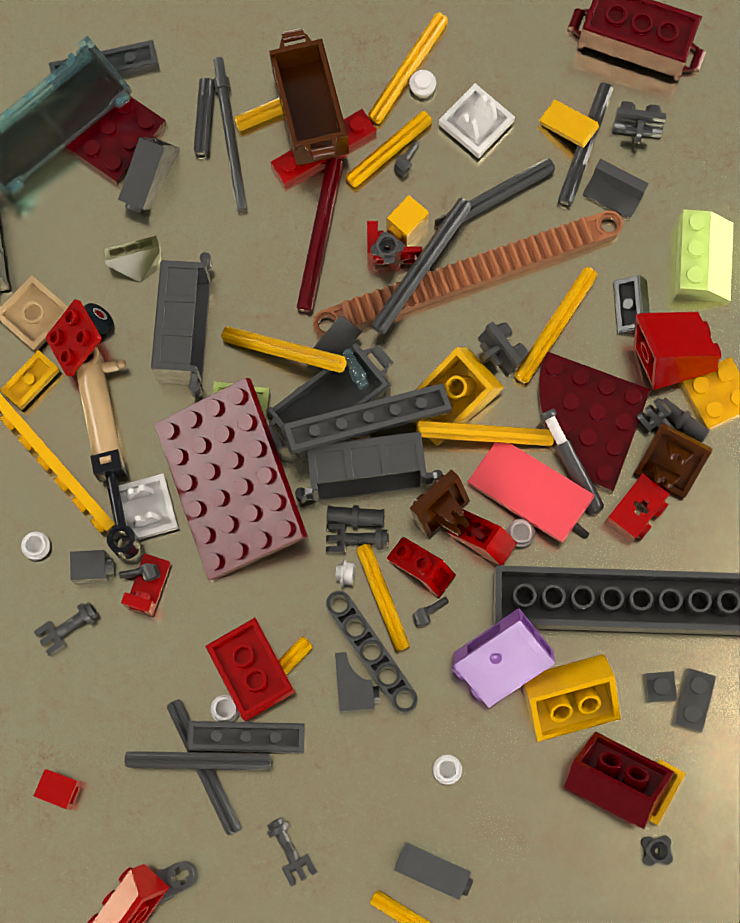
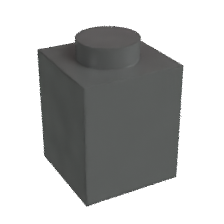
(90, 567)

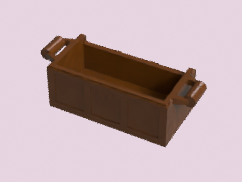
(308, 99)

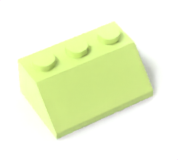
(703, 257)

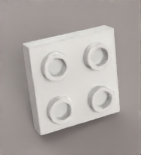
(476, 120)
(148, 507)

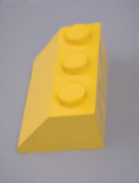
(572, 698)

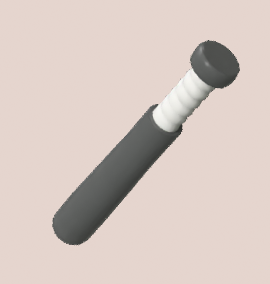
(571, 460)

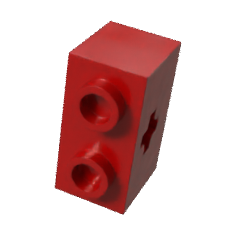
(642, 493)

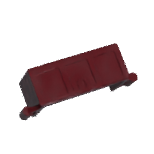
(641, 33)

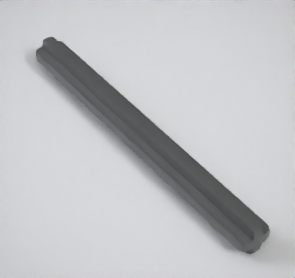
(421, 266)

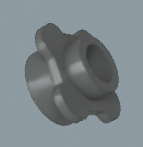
(387, 240)
(665, 850)

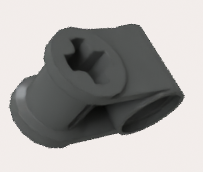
(169, 876)

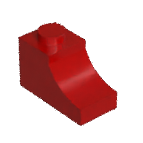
(485, 538)

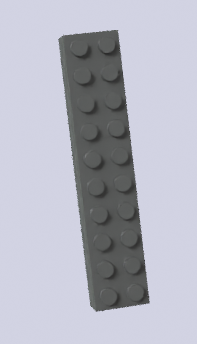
(620, 599)

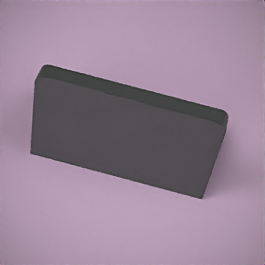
(615, 189)

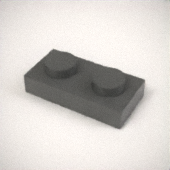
(694, 700)

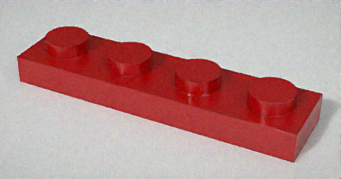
(358, 130)

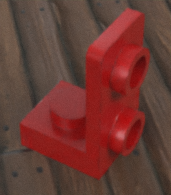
(407, 256)
(422, 565)
(144, 594)

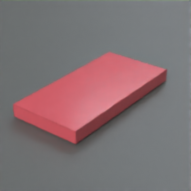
(531, 490)

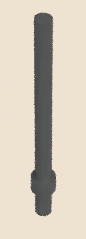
(222, 86)

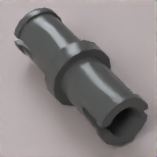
(686, 423)
(355, 516)

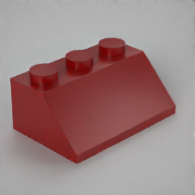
(134, 897)

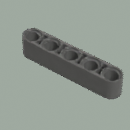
(368, 638)

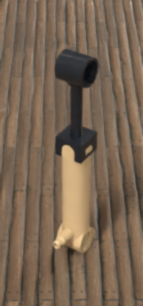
(106, 455)

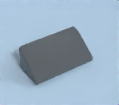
(630, 299)
(338, 337)

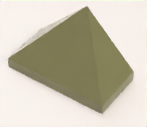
(133, 257)

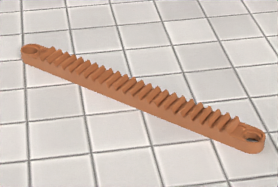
(481, 269)

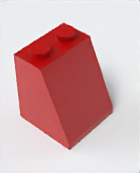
(674, 347)

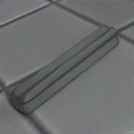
(203, 116)

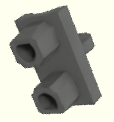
(639, 122)
(498, 348)

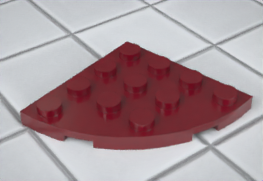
(594, 414)

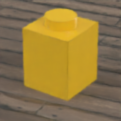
(407, 220)

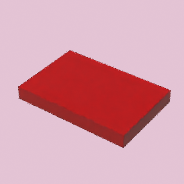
(250, 669)

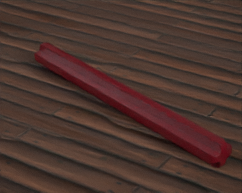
(319, 235)

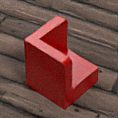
(57, 789)

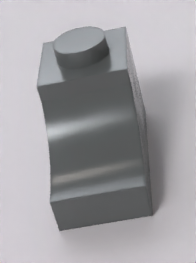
(354, 692)

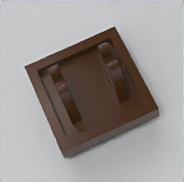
(673, 460)
(441, 506)

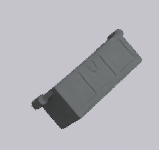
(181, 322)
(331, 392)
(367, 467)

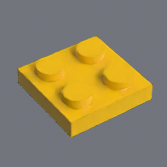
(715, 394)

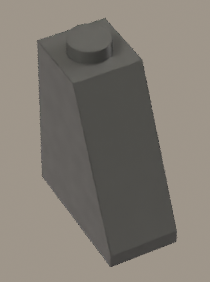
(147, 173)
(433, 871)

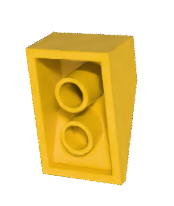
(467, 385)

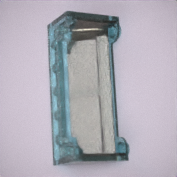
(57, 113)

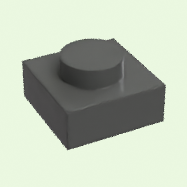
(660, 687)

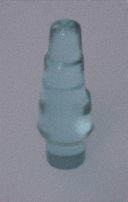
(356, 371)

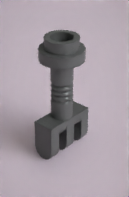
(656, 417)
(380, 538)
(86, 613)
(278, 829)

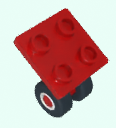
(78, 334)

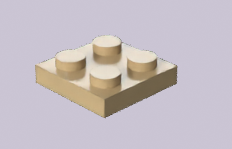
(32, 313)

